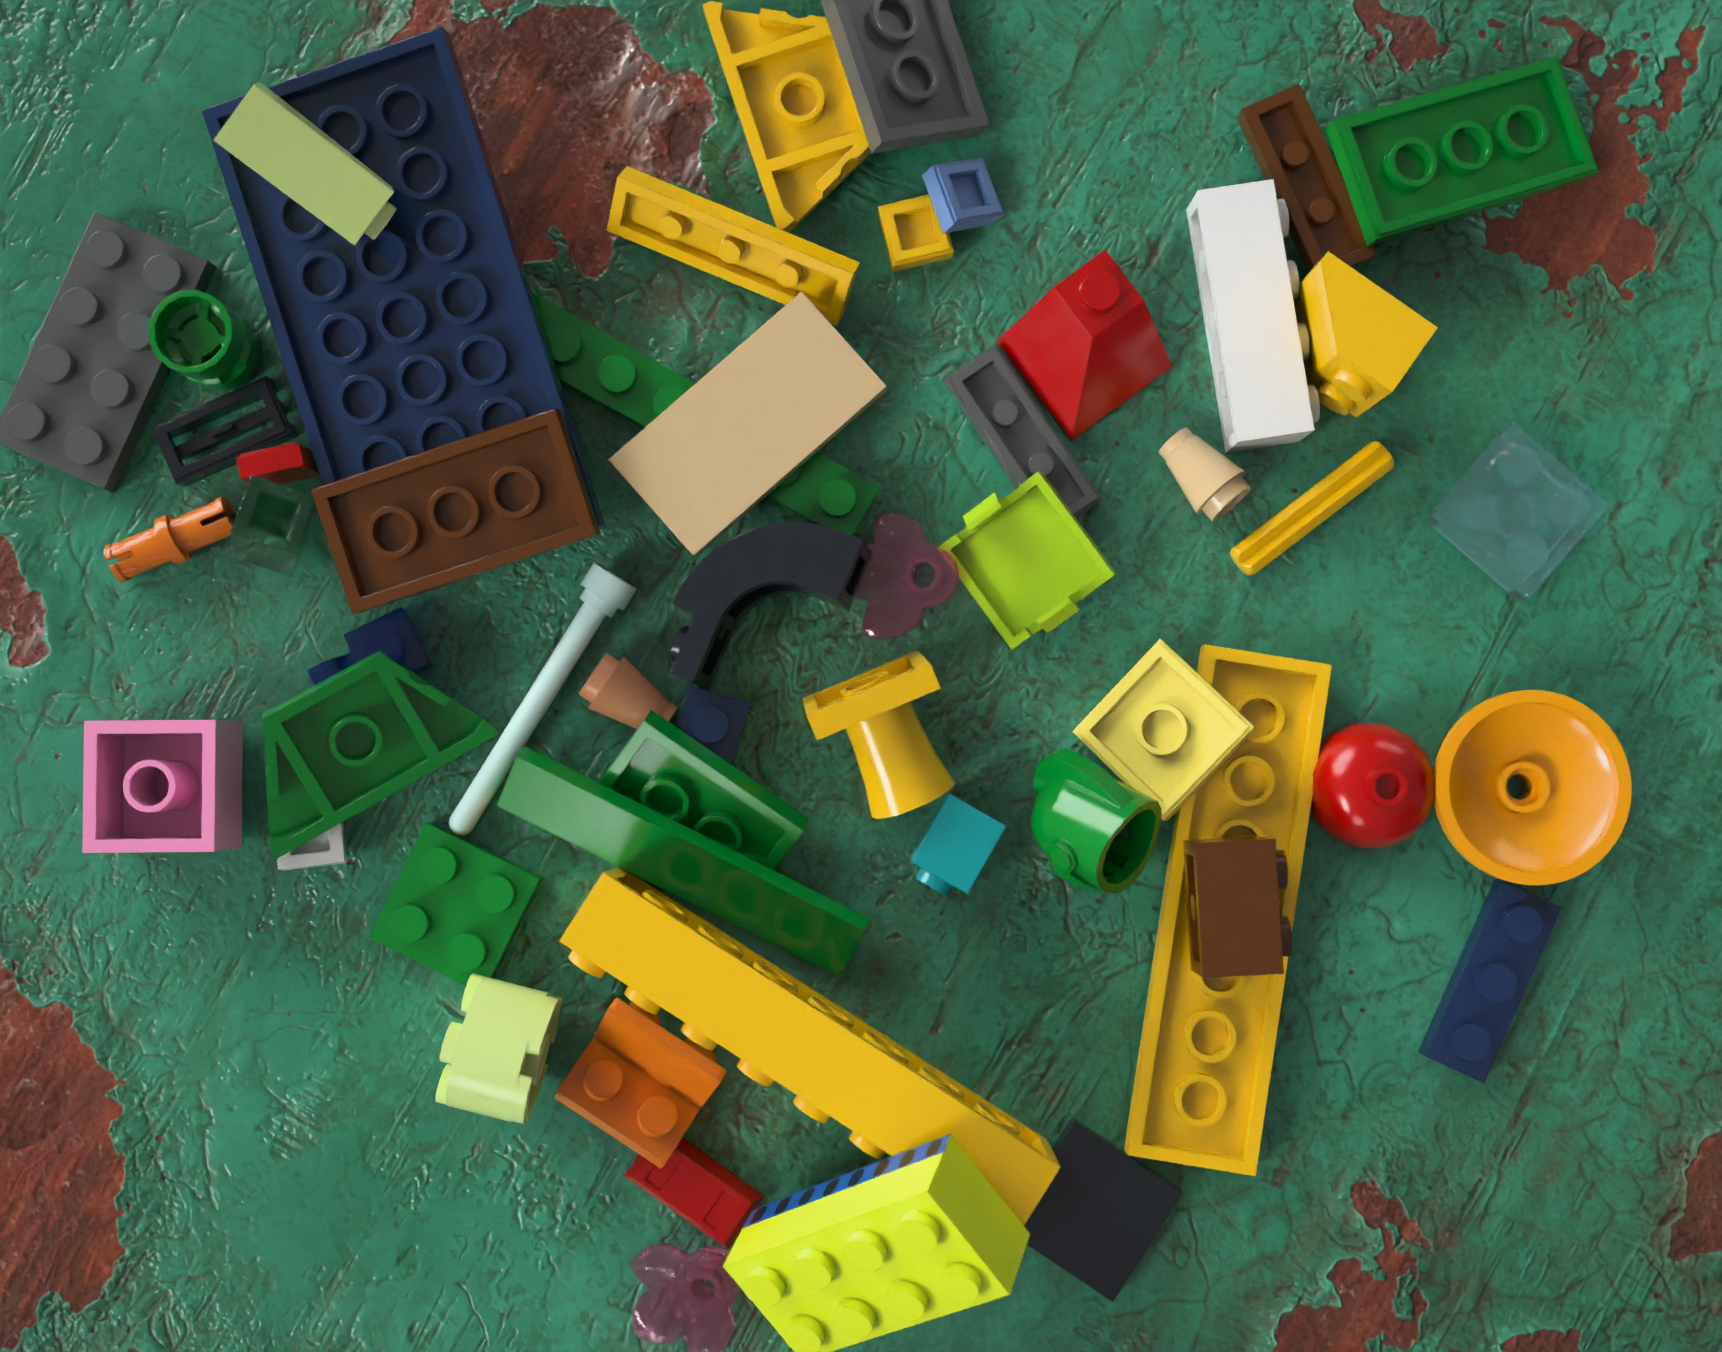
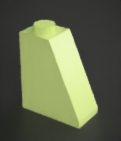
(307, 165)

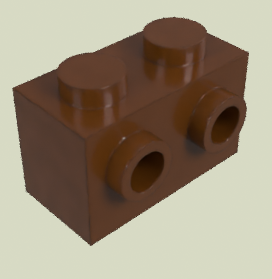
(1236, 906)

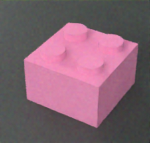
(162, 786)

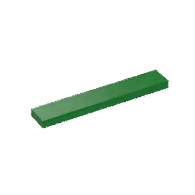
(682, 861)

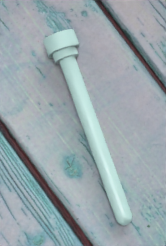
(601, 597)

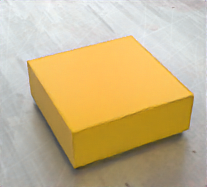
(913, 233)

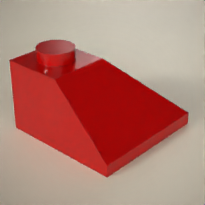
(1086, 346)

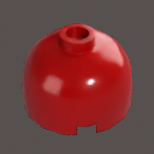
(1371, 785)

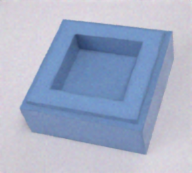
(962, 195)

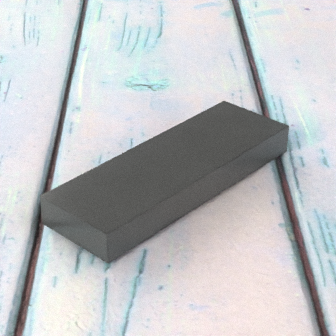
(1017, 428)

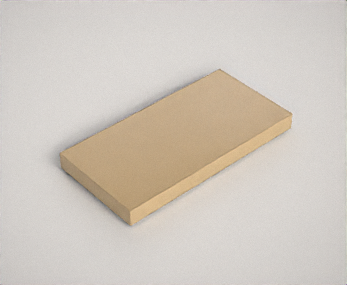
(748, 424)

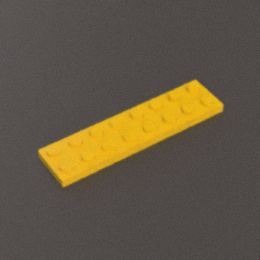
(1214, 1038)

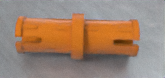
(171, 539)

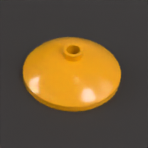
(1571, 795)

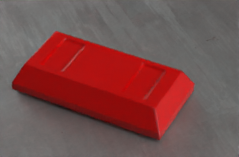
(698, 1191)

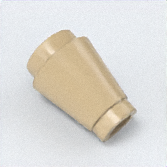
(1204, 474)

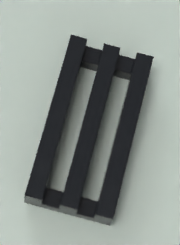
(224, 458)

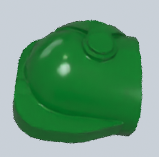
(1079, 822)

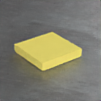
(1164, 729)

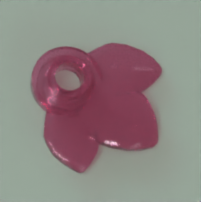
(890, 579)
(677, 1301)

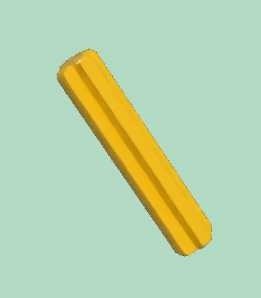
(1312, 508)

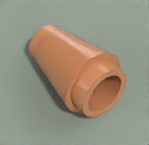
(624, 692)

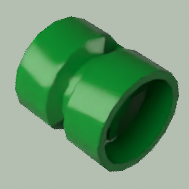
(205, 340)

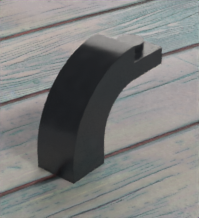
(751, 569)

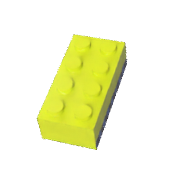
(879, 1249)

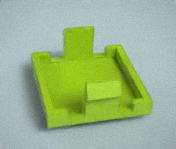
(1027, 560)

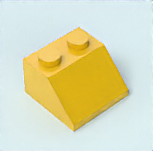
(1356, 335)

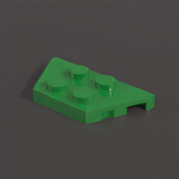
(357, 744)

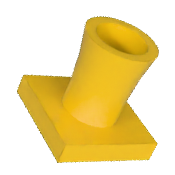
(885, 732)

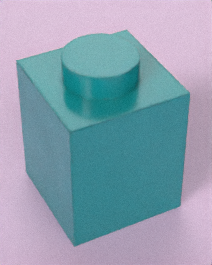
(955, 846)

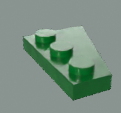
(703, 792)

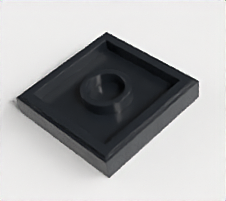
(1099, 1210)

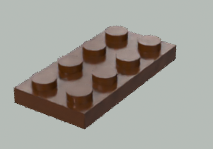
(456, 511)

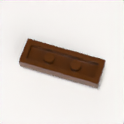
(1306, 176)

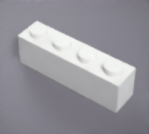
(1252, 315)

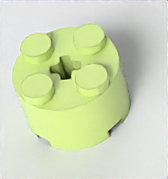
(498, 1049)

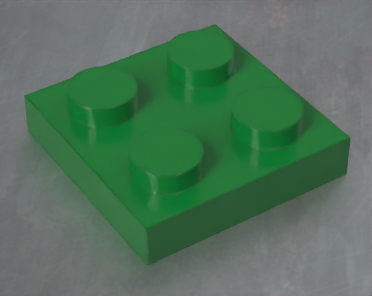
(455, 905)

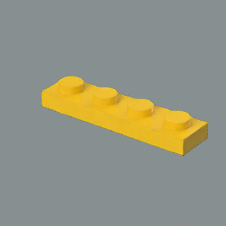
(729, 244)

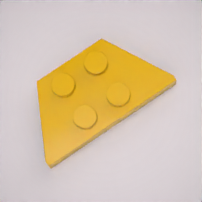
(789, 105)

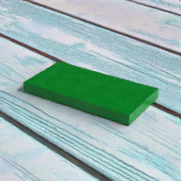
(1461, 150)

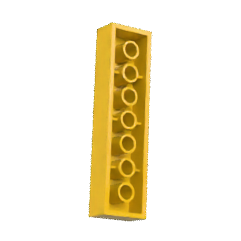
(796, 1036)

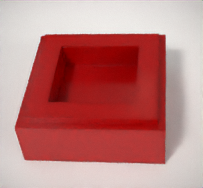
(279, 464)

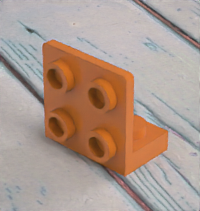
(640, 1081)

